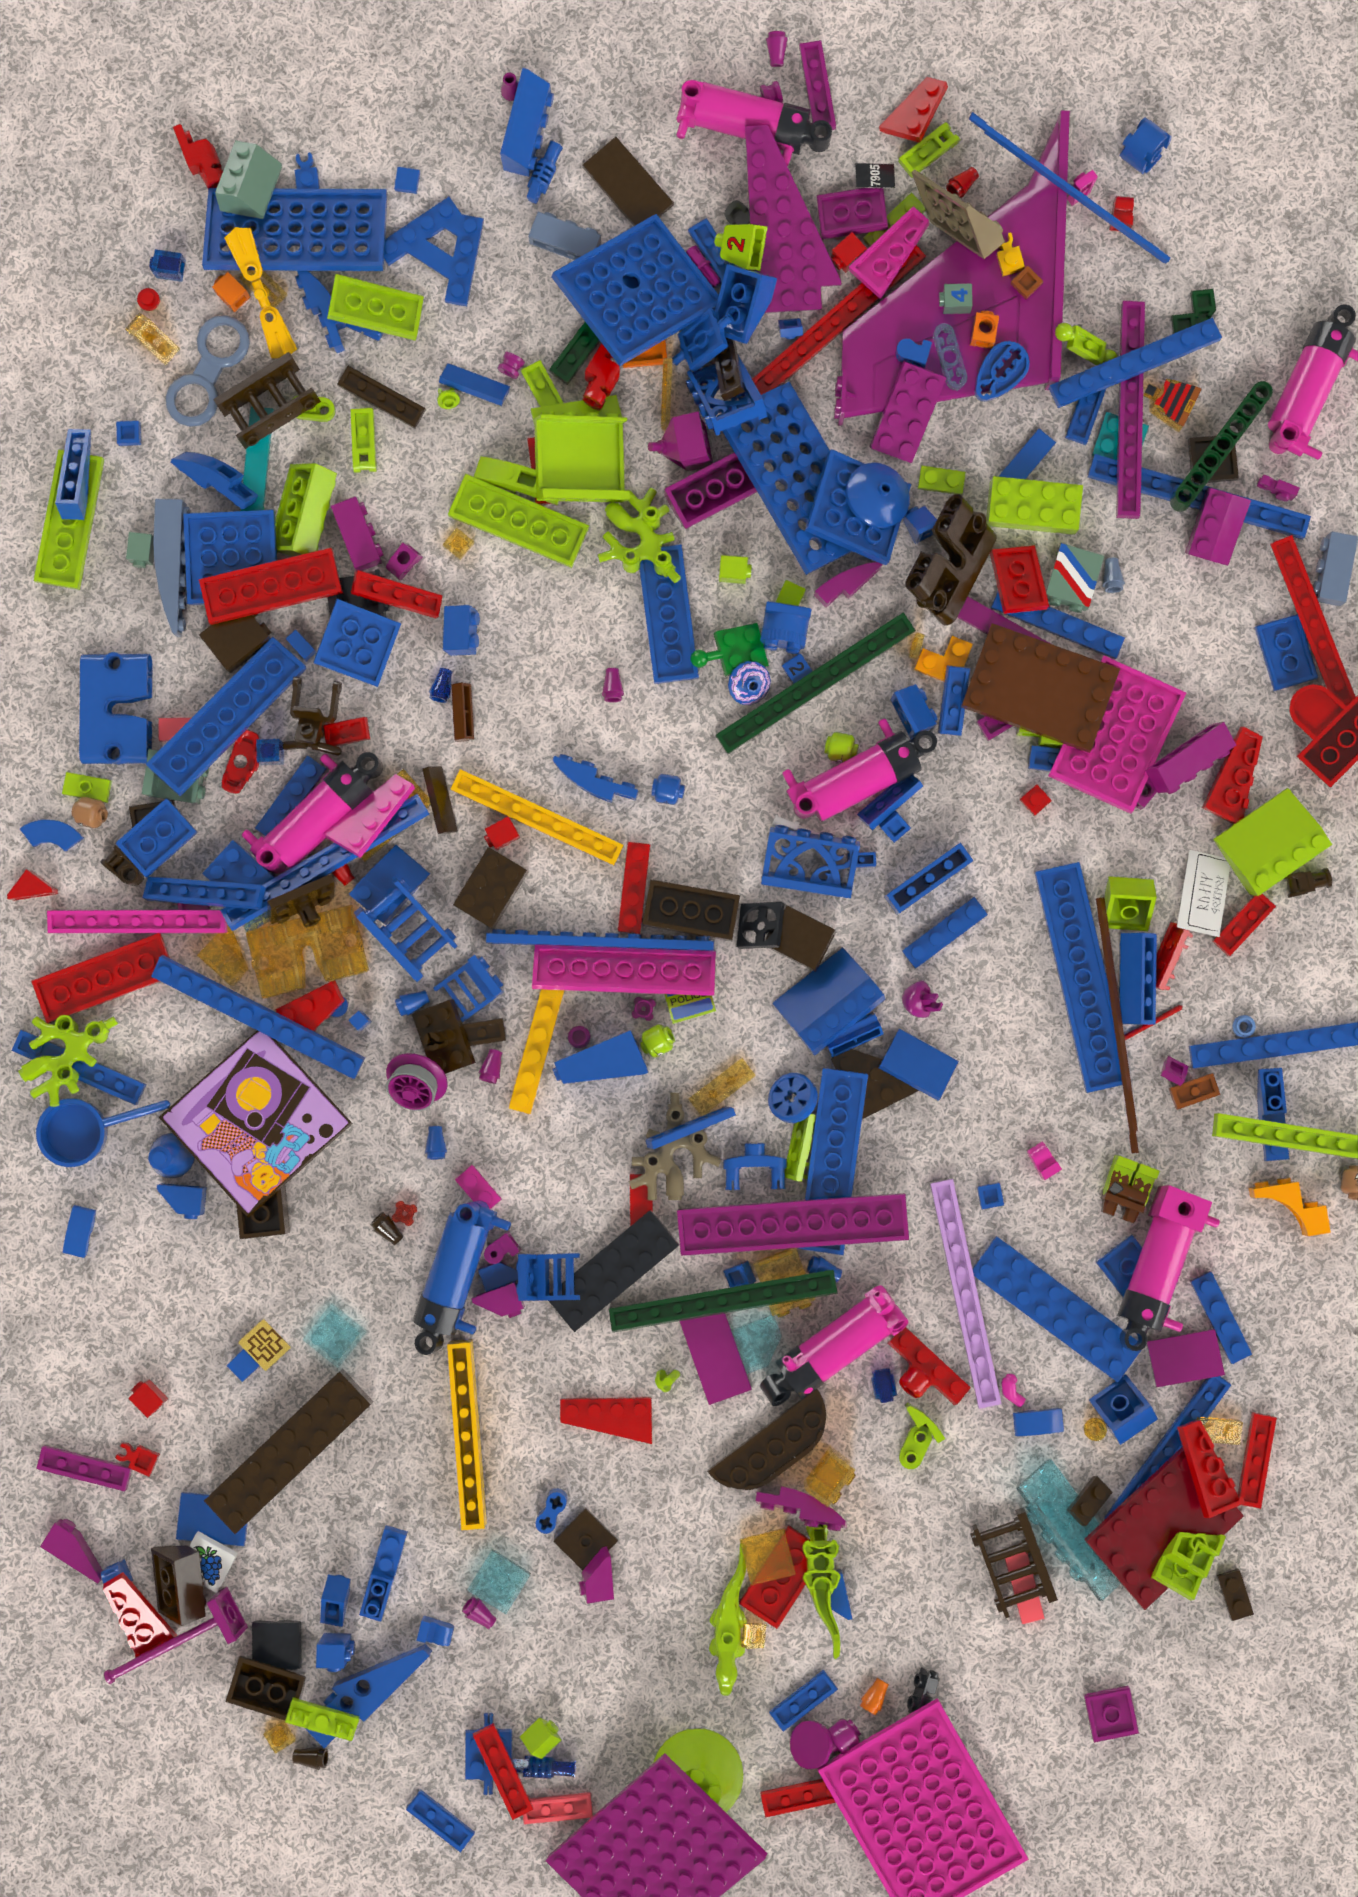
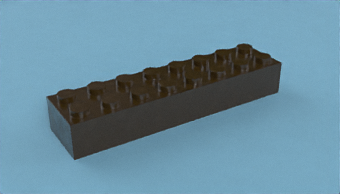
(288, 1451)

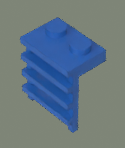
(488, 985)
(534, 1277)

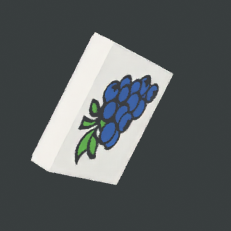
(215, 1560)

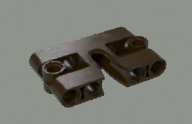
(944, 583)

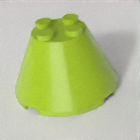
(709, 1762)

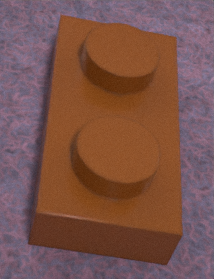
(1194, 1091)

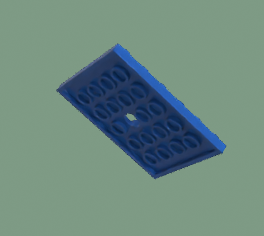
(634, 320)

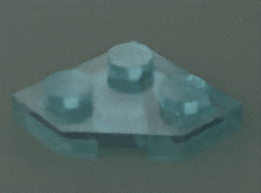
(757, 1342)

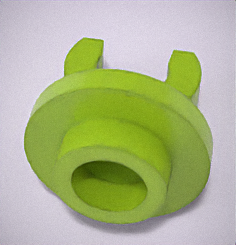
(448, 399)

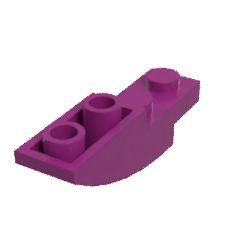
(810, 1509)

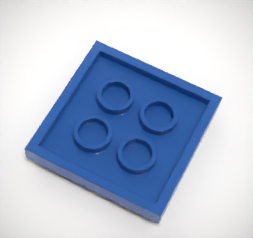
(357, 642)

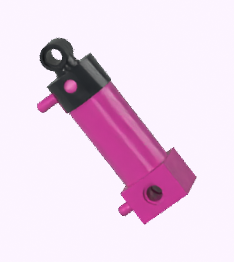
(1161, 1262)

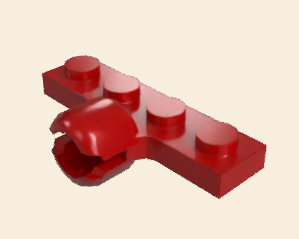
(926, 1369)

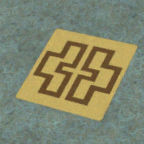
(264, 1345)

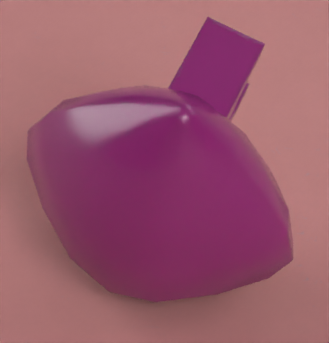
(920, 1001)

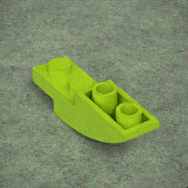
(508, 476)

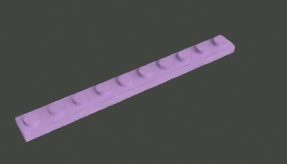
(965, 1293)

